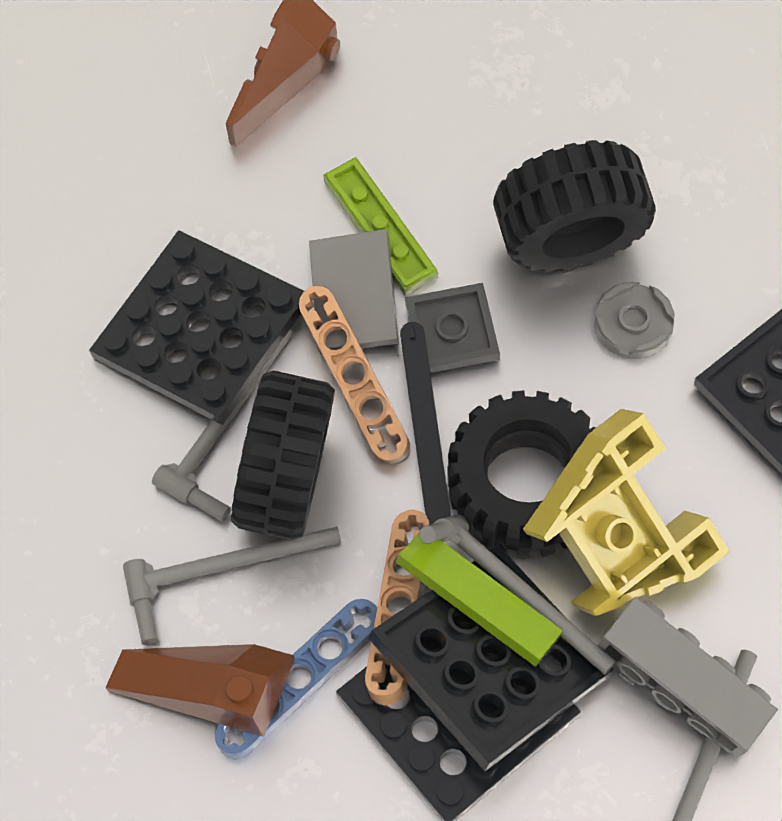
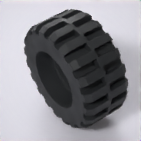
(574, 206)
(492, 431)
(282, 455)

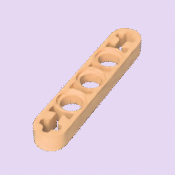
(359, 393)
(391, 588)

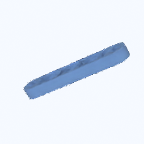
(319, 668)

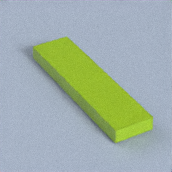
(373, 212)
(480, 598)

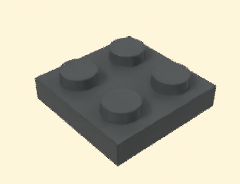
(455, 326)

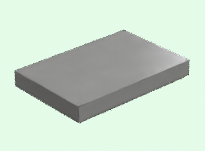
(361, 280)

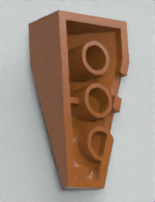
(295, 56)
(214, 683)

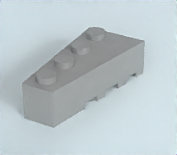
(687, 677)

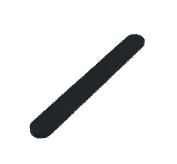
(425, 422)

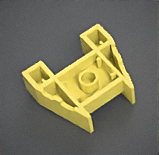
(613, 523)

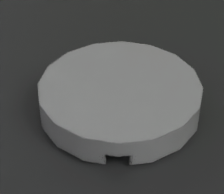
(634, 320)

